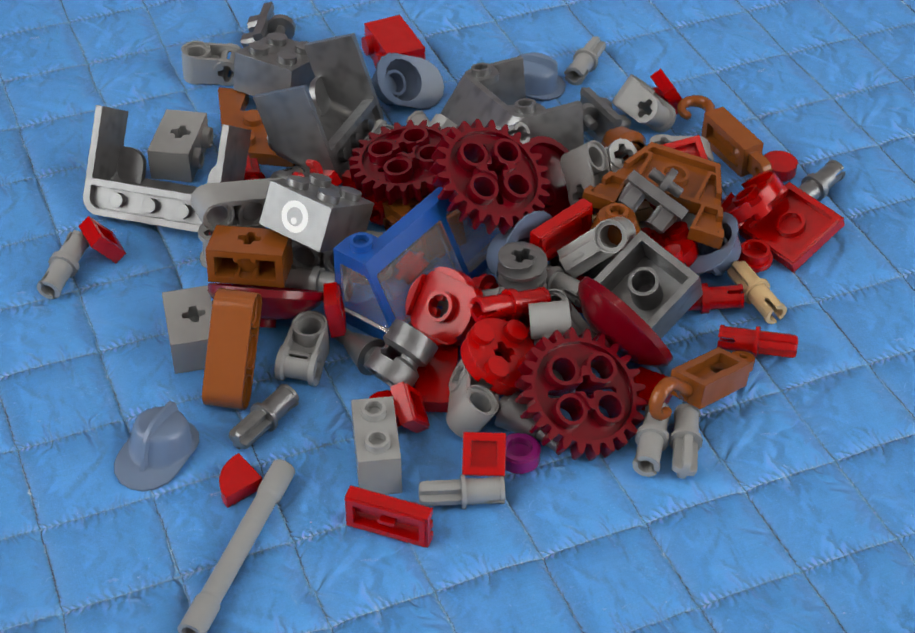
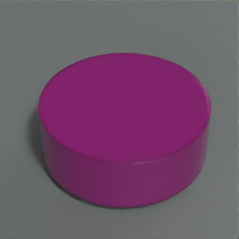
(521, 453)

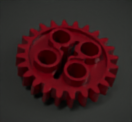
(397, 162)
(489, 175)
(573, 359)

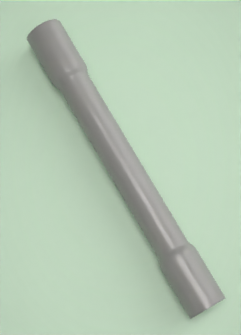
(208, 601)

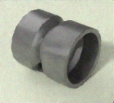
(402, 354)

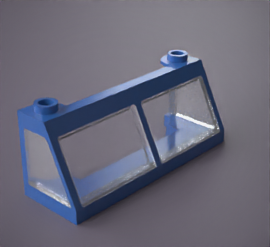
(380, 270)

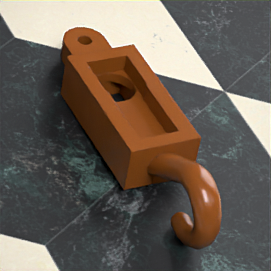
(728, 137)
(702, 380)

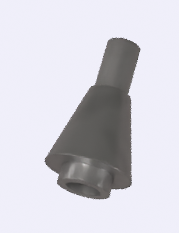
(359, 348)
(509, 418)

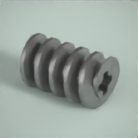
(522, 266)

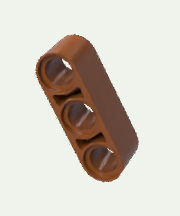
(231, 348)

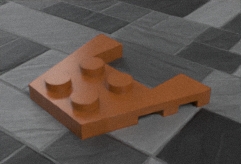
(233, 113)
(695, 175)

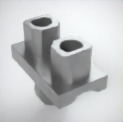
(266, 23)
(599, 115)
(667, 209)

